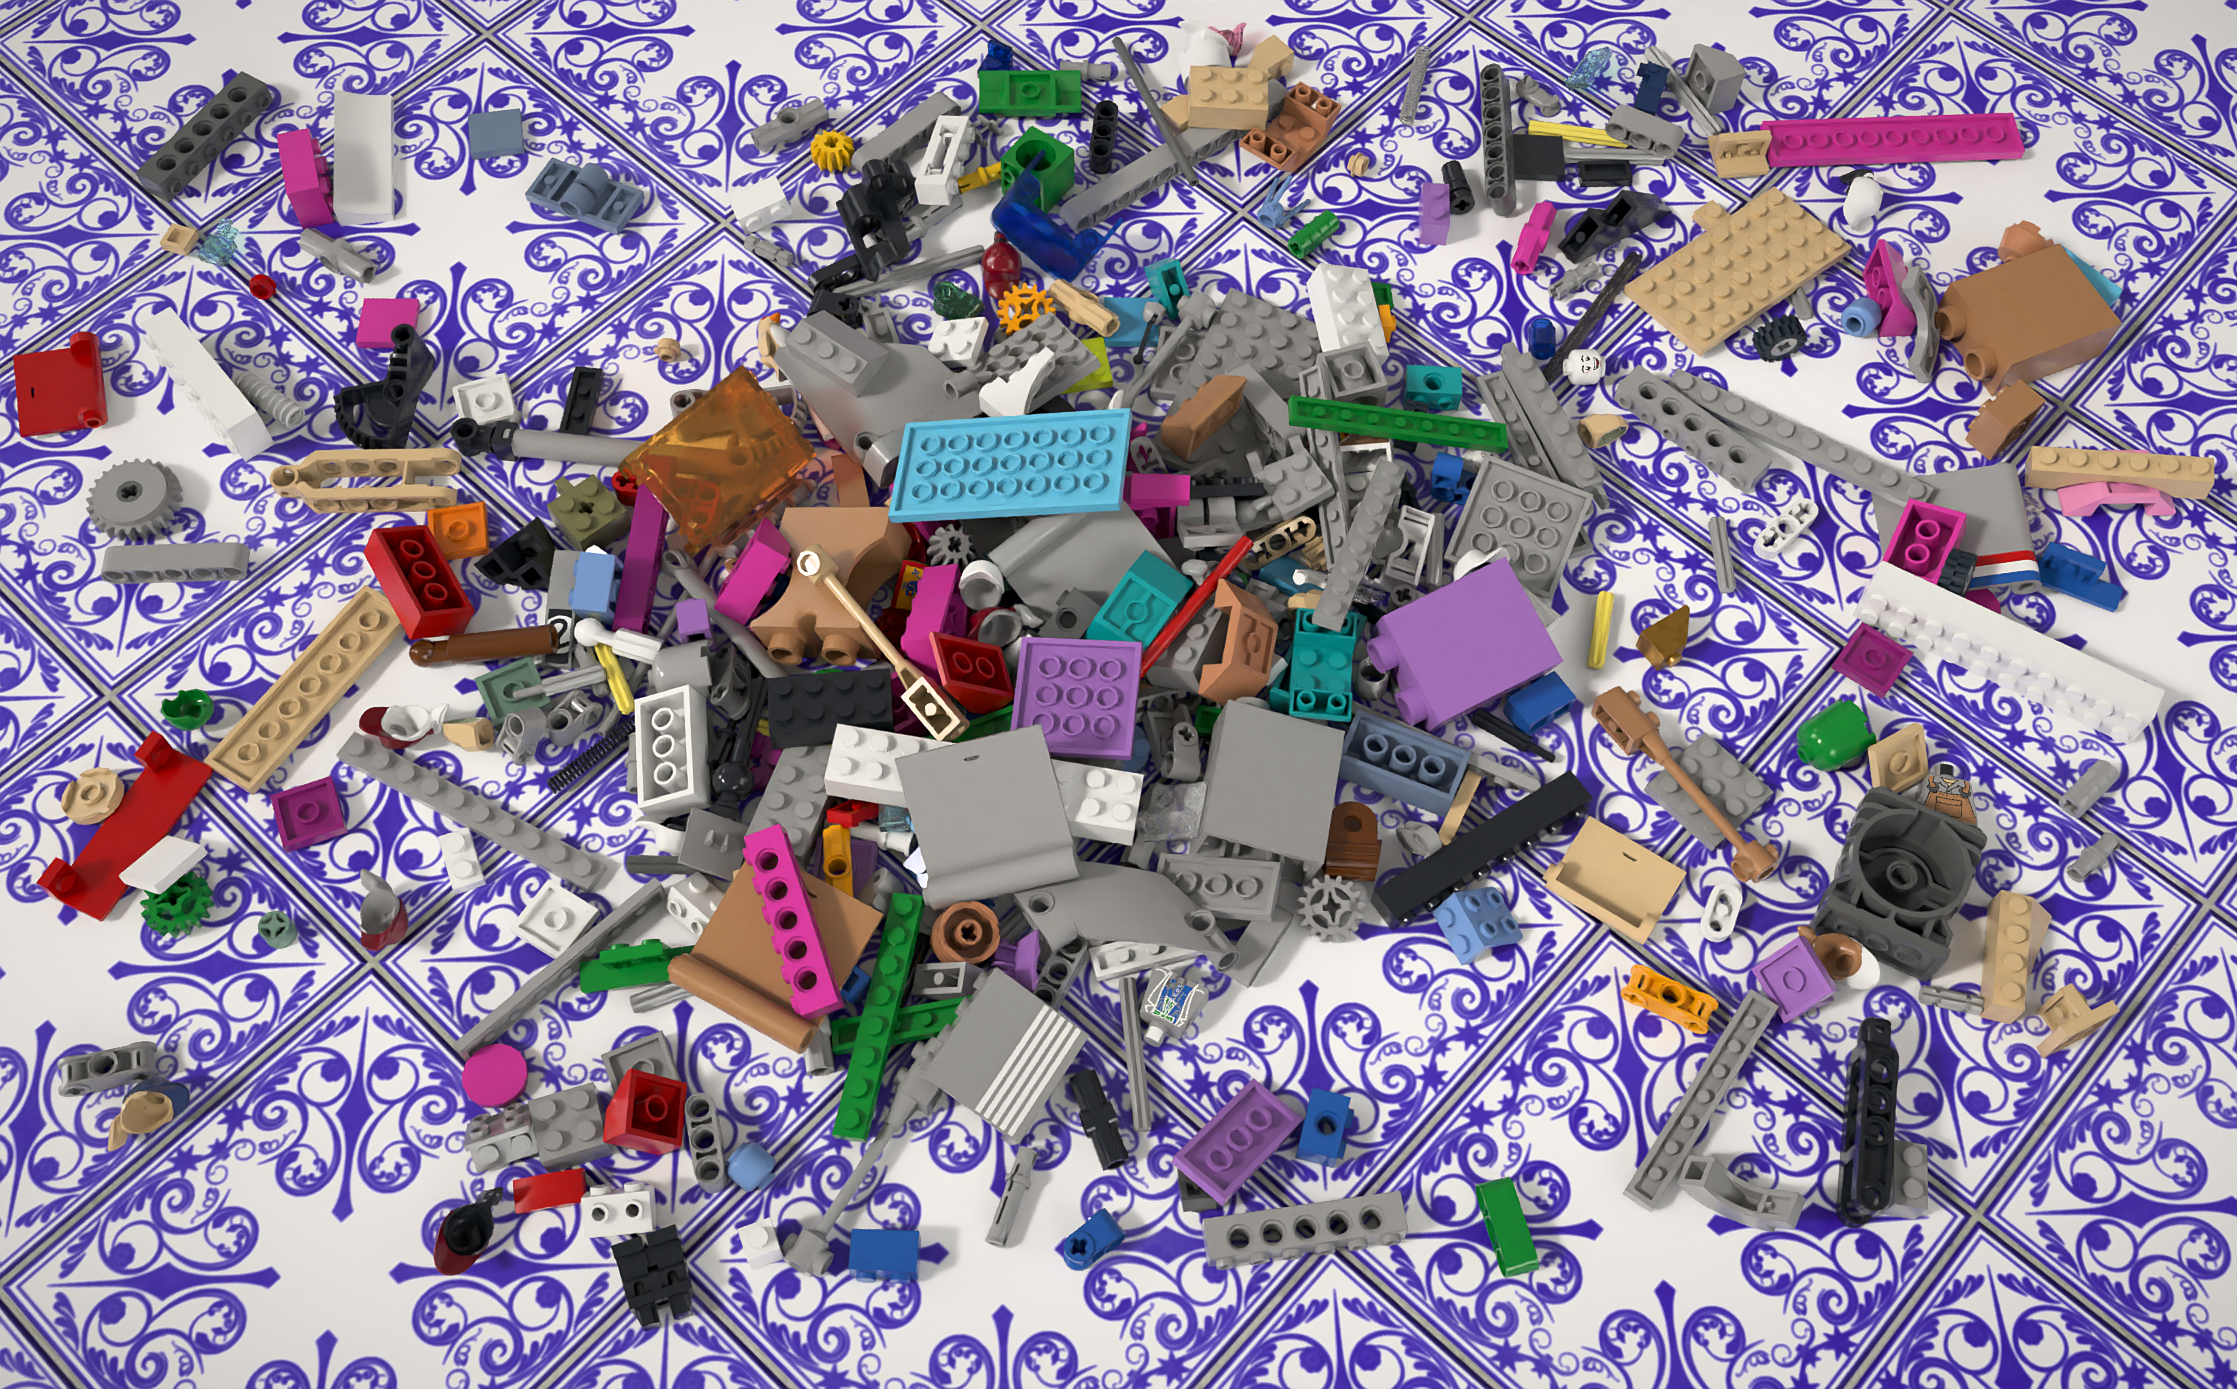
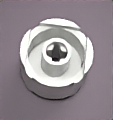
(1203, 53)

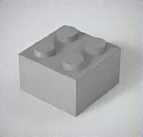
(569, 1127)

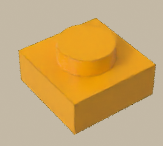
(1387, 320)

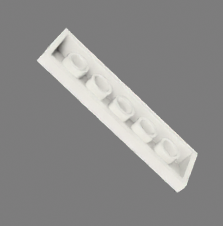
(363, 158)

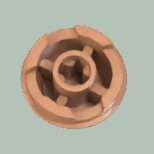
(2021, 240)

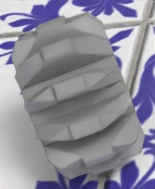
(951, 538)

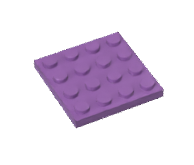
(1080, 695)

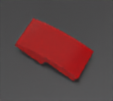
(549, 1190)

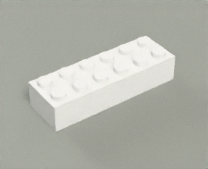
(206, 384)

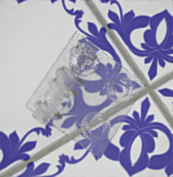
(1174, 812)

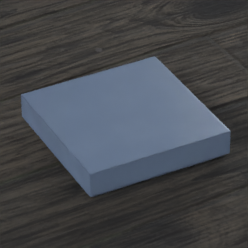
(496, 133)

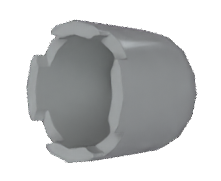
(684, 665)

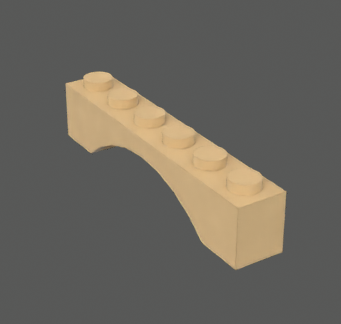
(1268, 54)
(2173, 474)

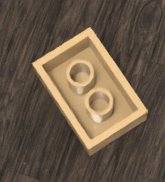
(1227, 98)

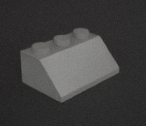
(836, 351)

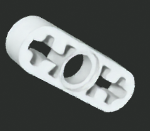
(1782, 539)

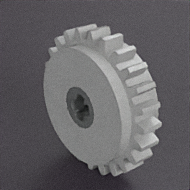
(134, 499)

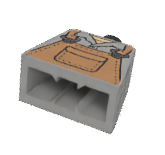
(1948, 795)

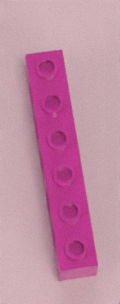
(825, 994)

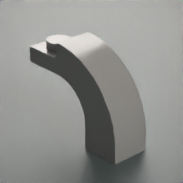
(1736, 1199)

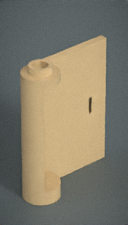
(1615, 880)

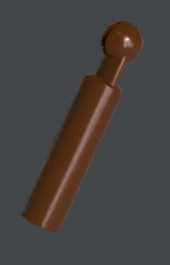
(486, 646)

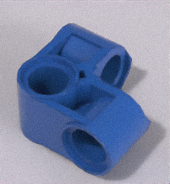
(1449, 479)

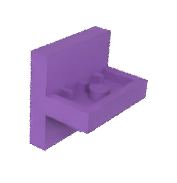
(1795, 979)

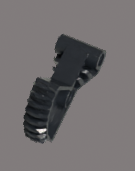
(392, 400)

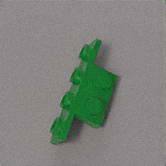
(629, 966)

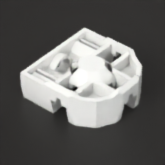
(1408, 526)

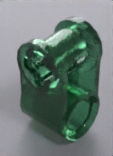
(957, 305)

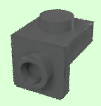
(1192, 1196)

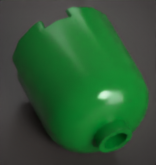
(1834, 736)

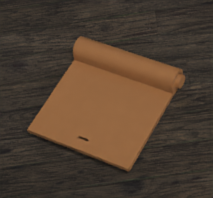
(741, 972)

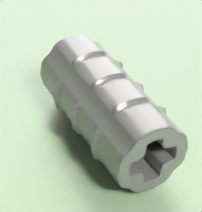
(2089, 788)

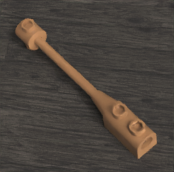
(1635, 731)

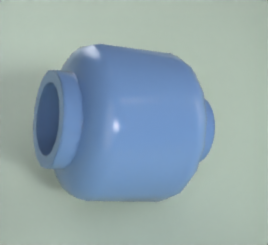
(1861, 317)
(751, 1166)

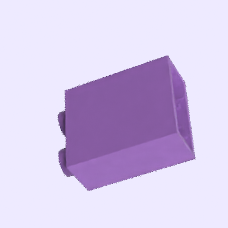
(1462, 646)

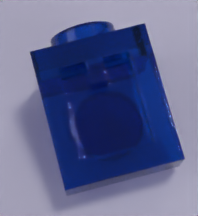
(998, 57)

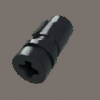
(1459, 191)

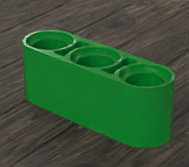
(1507, 1227)

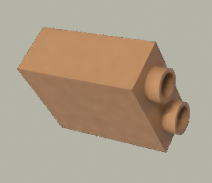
(2025, 319)

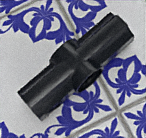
(1098, 1119)

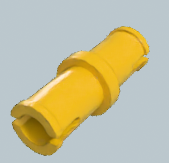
(980, 177)

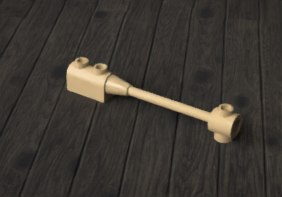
(922, 692)

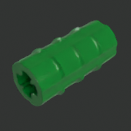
(1313, 234)

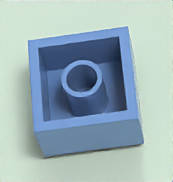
(596, 586)

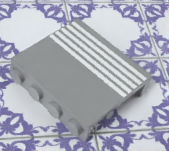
(1003, 1054)

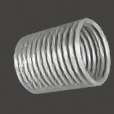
(1366, 689)

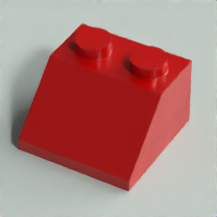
(646, 1113)

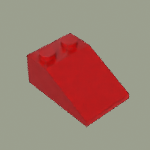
(972, 672)

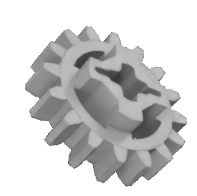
(1344, 907)

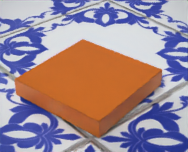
(461, 530)

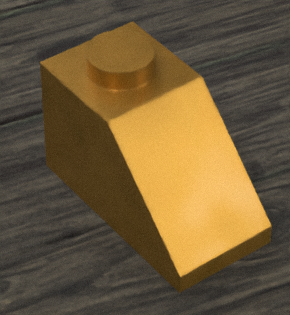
(1665, 639)

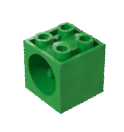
(1053, 172)

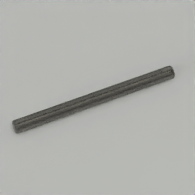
(1592, 315)

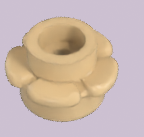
(1358, 164)
(668, 349)

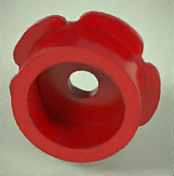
(262, 286)

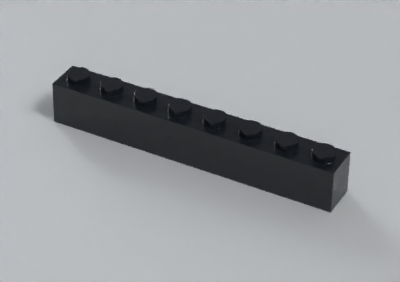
(1481, 850)

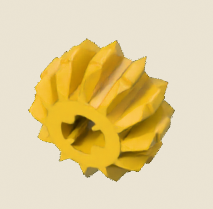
(832, 150)

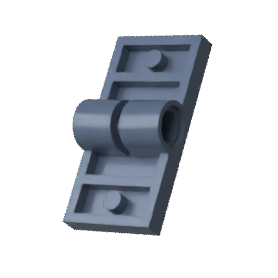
(585, 195)

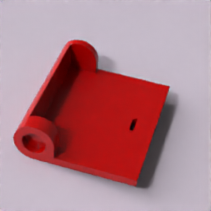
(65, 387)

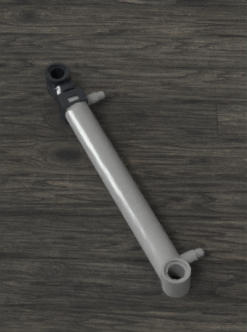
(510, 441)

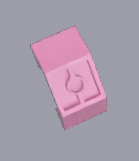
(2085, 497)

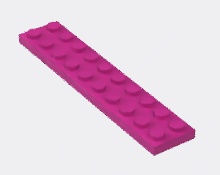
(1893, 139)

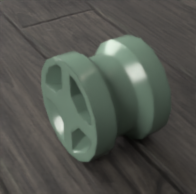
(271, 924)

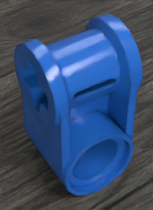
(1096, 1236)

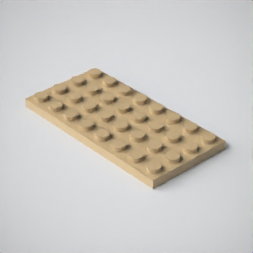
(1736, 270)

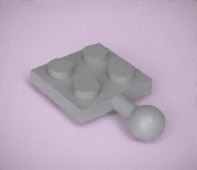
(1290, 487)

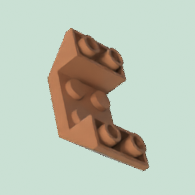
(1295, 131)
(1247, 647)

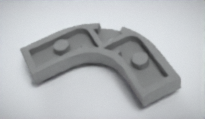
(1925, 305)

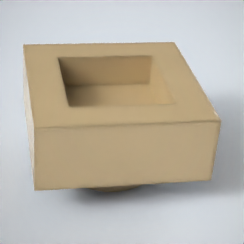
(1709, 215)
(179, 239)

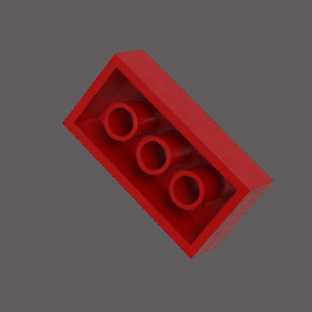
(418, 581)

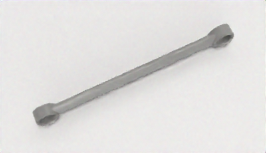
(735, 631)

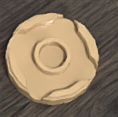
(92, 796)

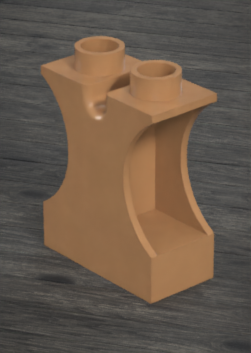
(808, 615)

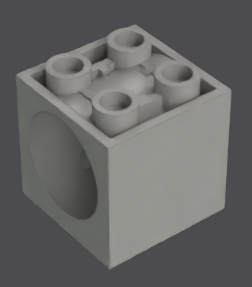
(1355, 375)

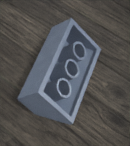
(1402, 763)

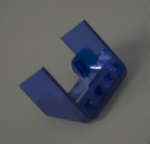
(1039, 235)

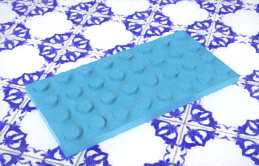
(1012, 466)

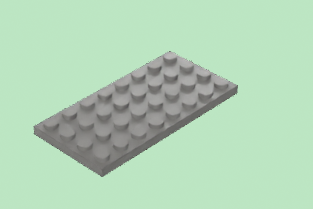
(1277, 349)

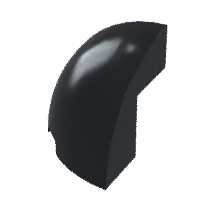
(522, 558)

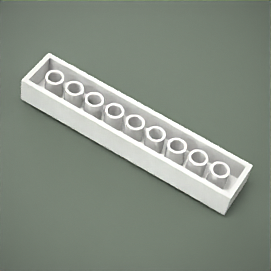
(2008, 653)
(1096, 799)

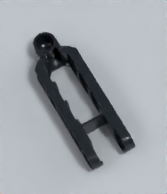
(1868, 1163)

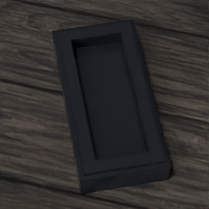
(1604, 173)

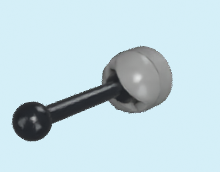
(1153, 315)

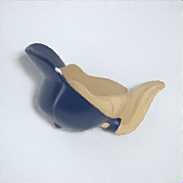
(147, 1109)

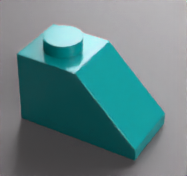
(1167, 284)

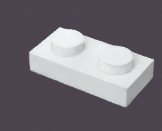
(461, 860)

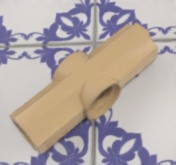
(1084, 307)

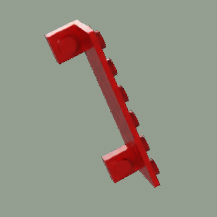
(134, 827)

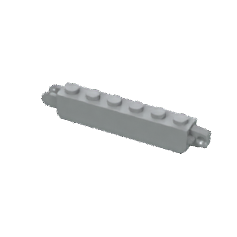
(1552, 425)

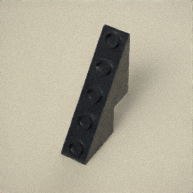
(1602, 228)

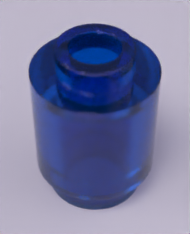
(1542, 339)

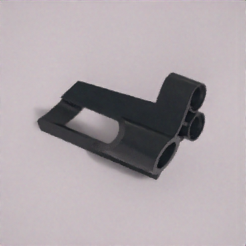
(874, 206)

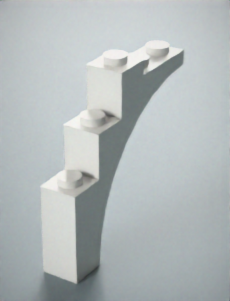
(1016, 395)

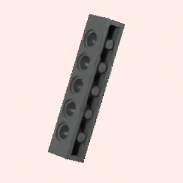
(204, 136)

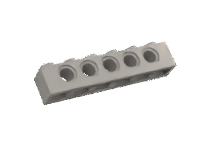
(1692, 429)
(1384, 1207)

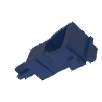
(1651, 86)

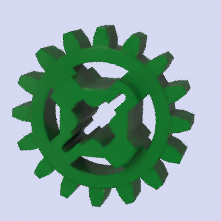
(178, 903)

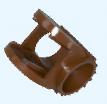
(1352, 843)

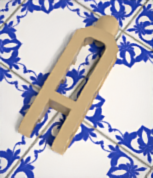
(405, 497)

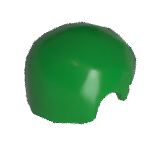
(188, 710)

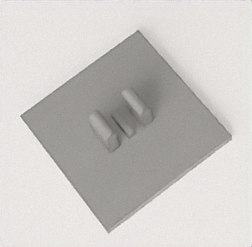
(713, 844)

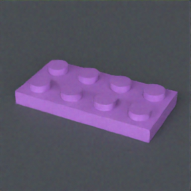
(1237, 1141)

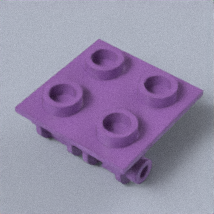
(1019, 960)

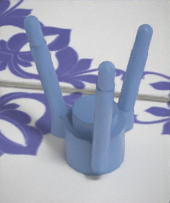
(1272, 211)

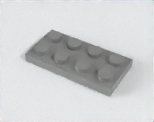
(1226, 885)

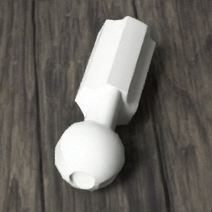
(623, 642)

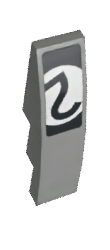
(559, 612)

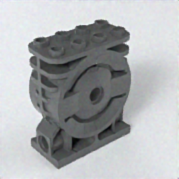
(1931, 860)

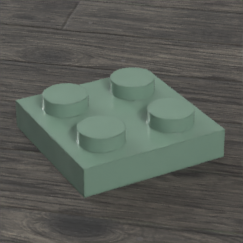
(498, 690)

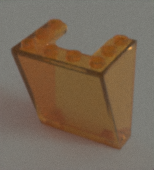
(720, 459)

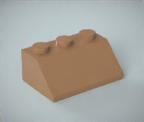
(1203, 414)

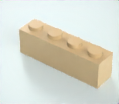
(2012, 943)

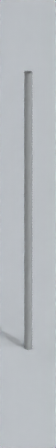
(664, 633)

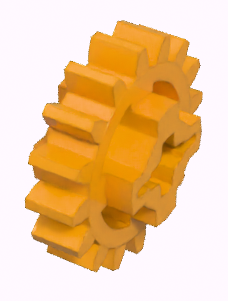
(1019, 303)

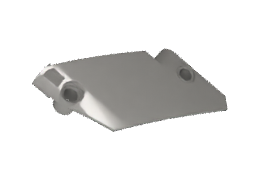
(1126, 907)

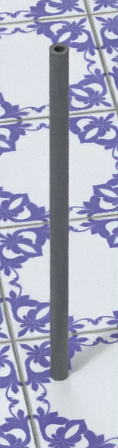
(1155, 112)

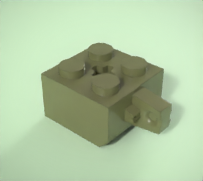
(588, 513)

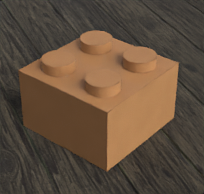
(2004, 419)

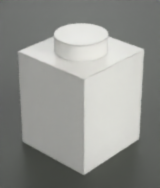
(760, 1243)

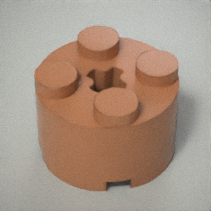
(981, 939)

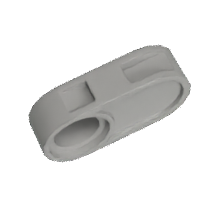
(1419, 838)

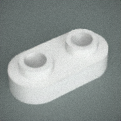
(1719, 914)

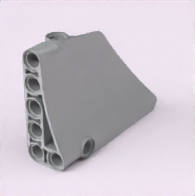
(904, 390)

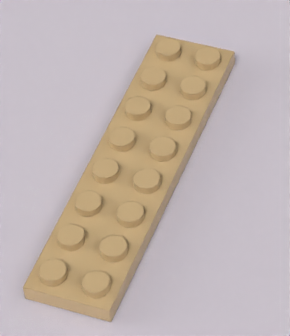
(306, 691)

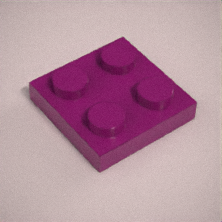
(1872, 660)
(308, 814)

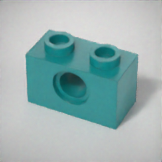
(1434, 386)

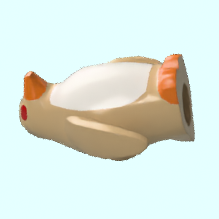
(770, 338)

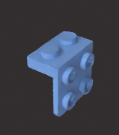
(1476, 922)

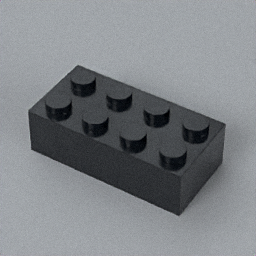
(809, 707)

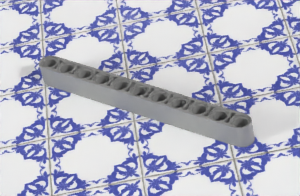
(1155, 169)

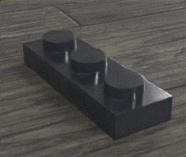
(582, 401)

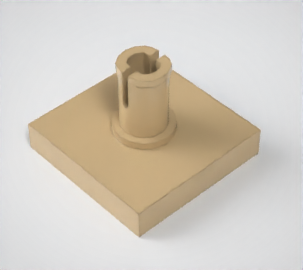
(1899, 759)

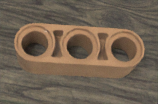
(849, 482)

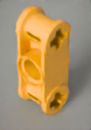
(1687, 999)

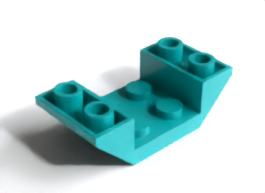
(1140, 602)
(1321, 669)

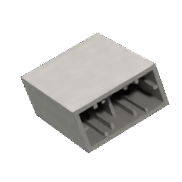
(1269, 788)

